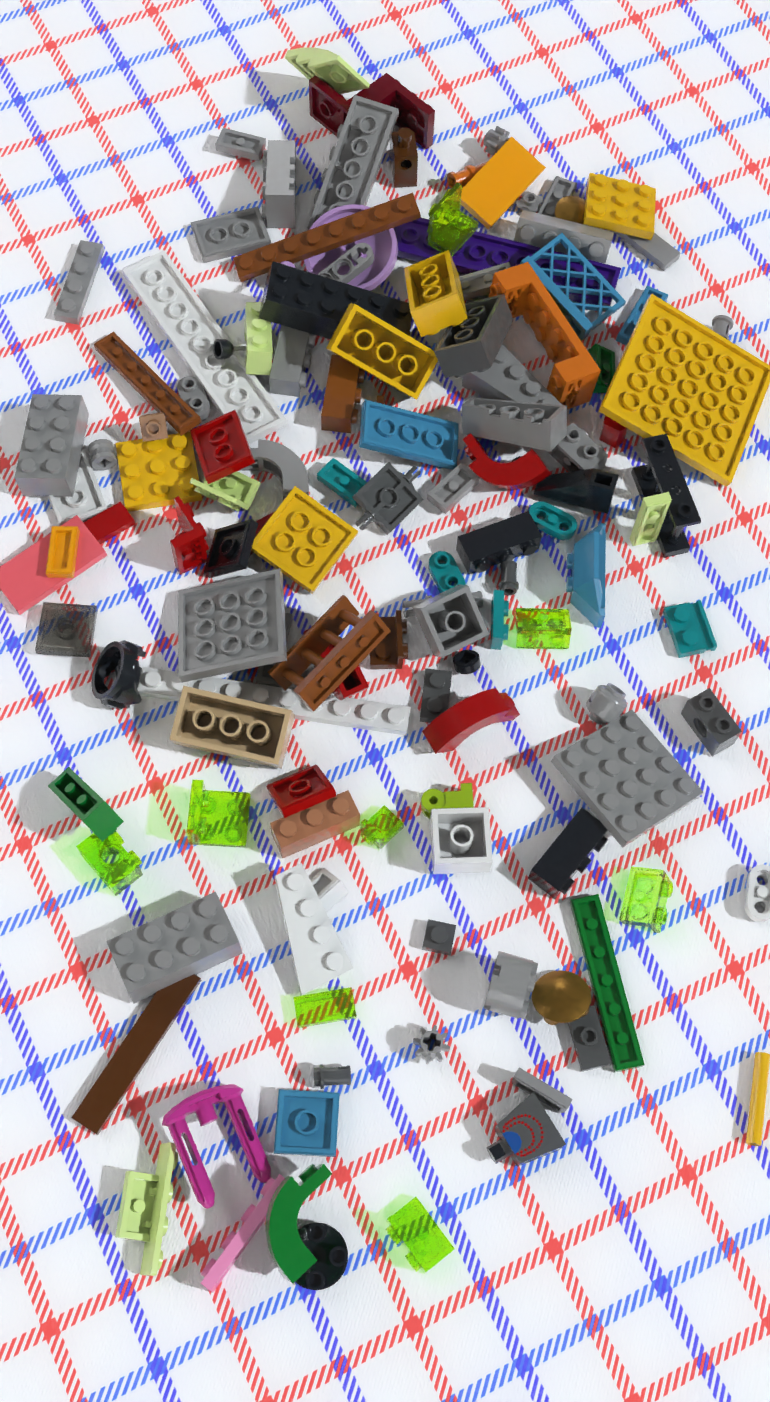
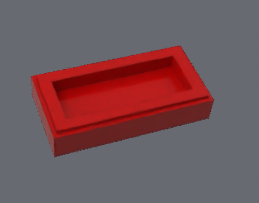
(110, 522)

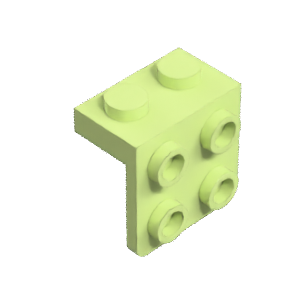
(233, 490)

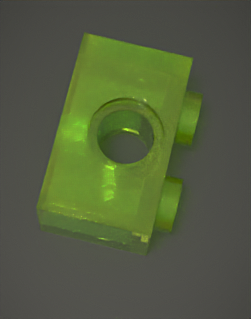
(116, 875)

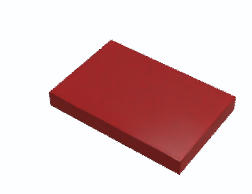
(222, 447)

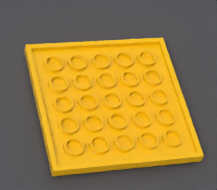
(689, 386)

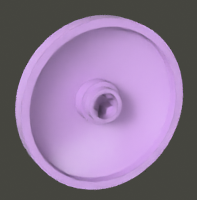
(383, 246)

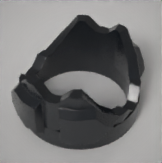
(124, 689)

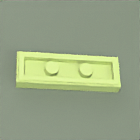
(650, 518)

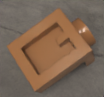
(153, 426)

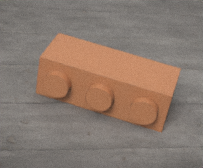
(315, 824)

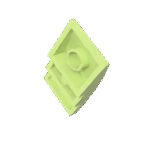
(327, 67)

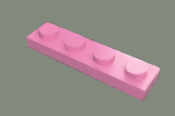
(237, 1242)

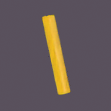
(758, 1099)

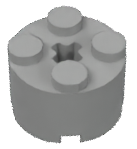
(511, 985)

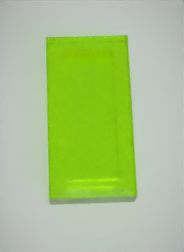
(324, 1007)

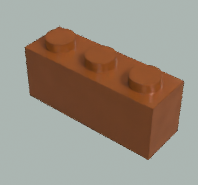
(341, 396)

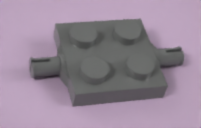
(388, 498)

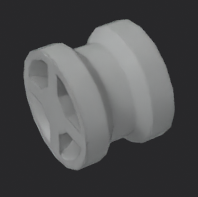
(102, 454)

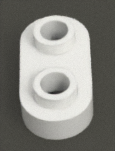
(758, 894)

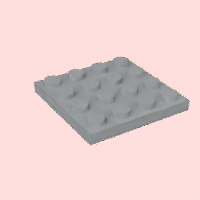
(231, 625)
(626, 777)

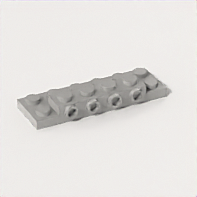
(356, 156)

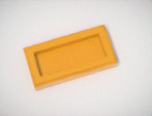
(62, 552)

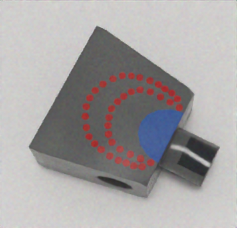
(525, 1134)

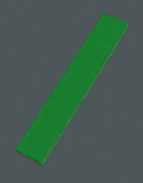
(606, 983)

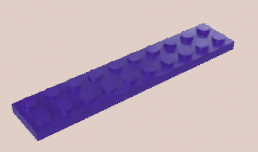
(486, 251)

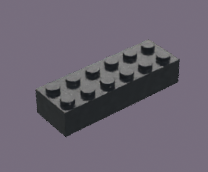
(318, 303)

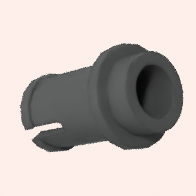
(508, 577)
(332, 1076)

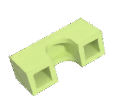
(258, 341)

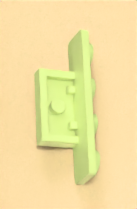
(145, 1207)

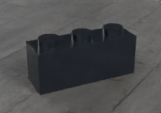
(498, 543)
(569, 854)

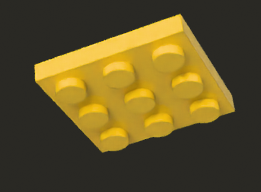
(620, 206)
(157, 471)
(303, 539)

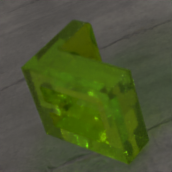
(380, 827)

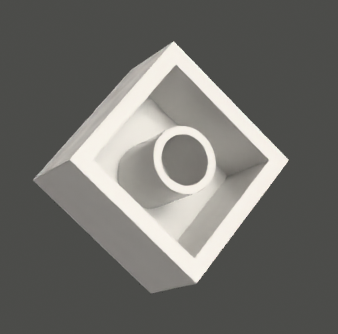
(461, 840)

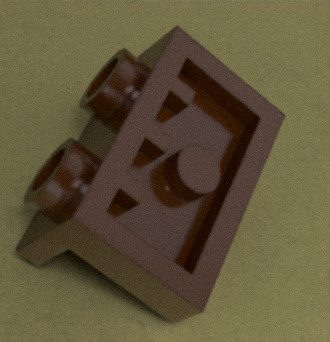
(391, 650)

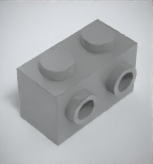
(579, 451)

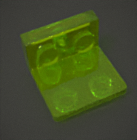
(447, 225)
(217, 817)

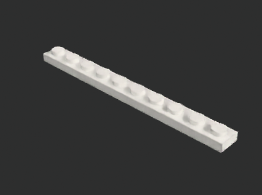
(345, 712)

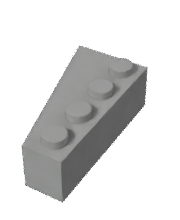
(280, 184)
(508, 381)
(515, 422)

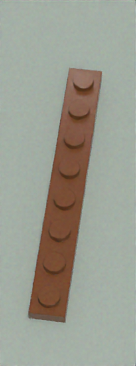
(328, 236)

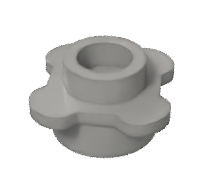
(529, 201)

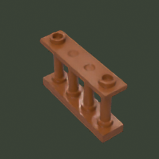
(341, 659)

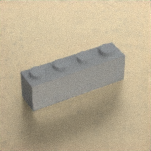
(541, 229)
(290, 361)

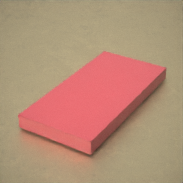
(24, 576)

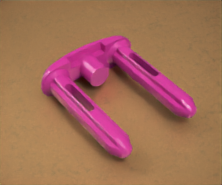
(202, 1105)

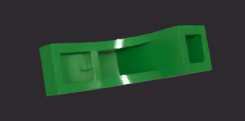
(281, 1222)

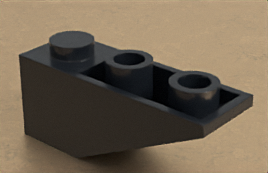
(582, 488)

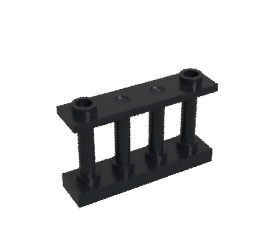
(661, 476)

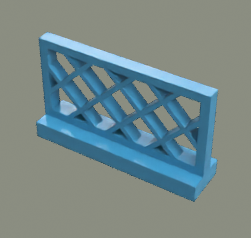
(575, 317)

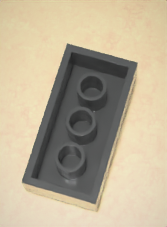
(477, 339)

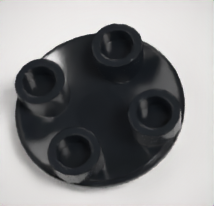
(331, 1256)

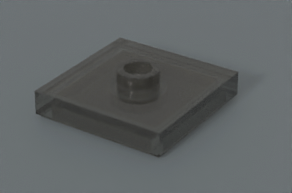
(66, 629)

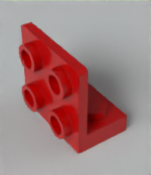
(189, 546)

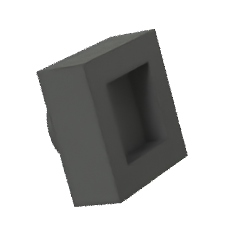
(439, 937)

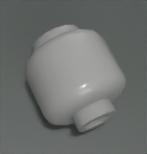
(606, 703)

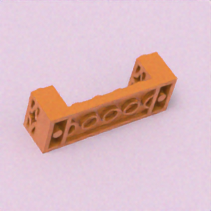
(574, 369)

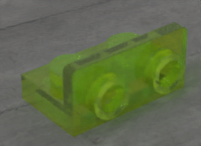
(542, 628)
(646, 898)
(419, 1235)

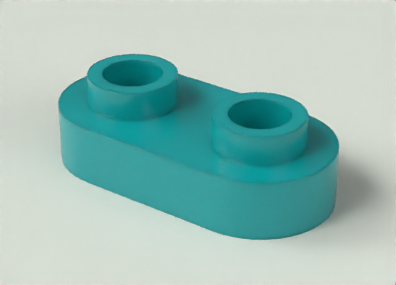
(553, 520)
(445, 573)

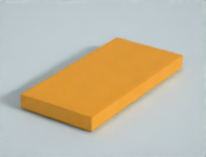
(500, 182)

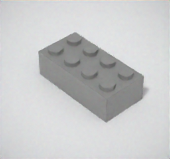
(52, 445)
(174, 947)

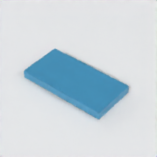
(409, 435)

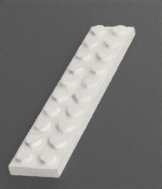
(192, 335)

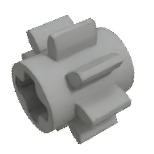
(495, 139)
(436, 1053)

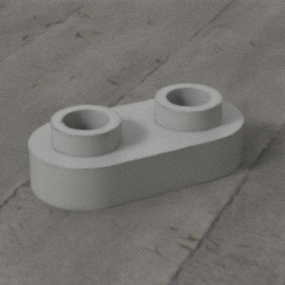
(194, 396)

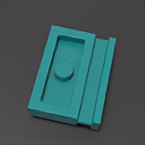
(689, 629)

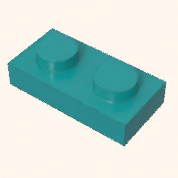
(341, 480)
(499, 609)

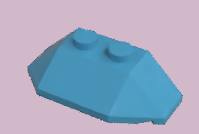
(588, 575)

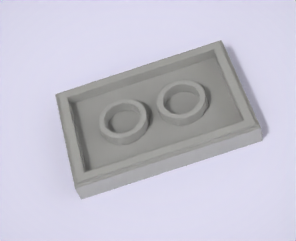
(230, 234)

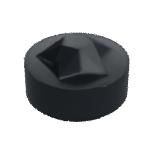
(466, 662)

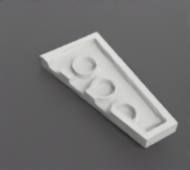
(312, 938)

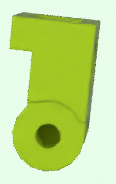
(449, 799)

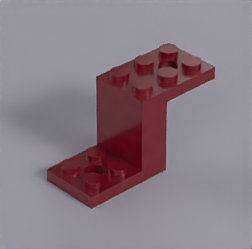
(332, 108)

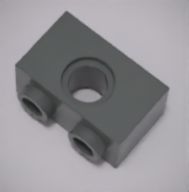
(711, 722)

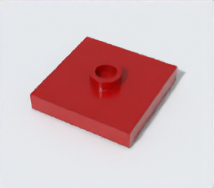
(301, 790)

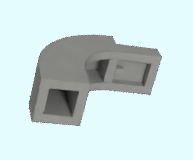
(282, 463)

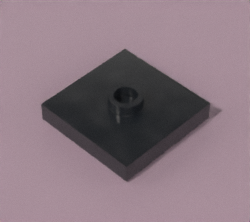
(230, 548)

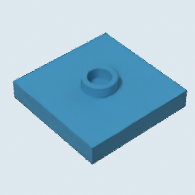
(306, 1123)

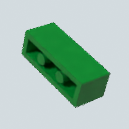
(86, 804)

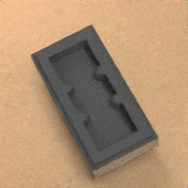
(589, 1041)

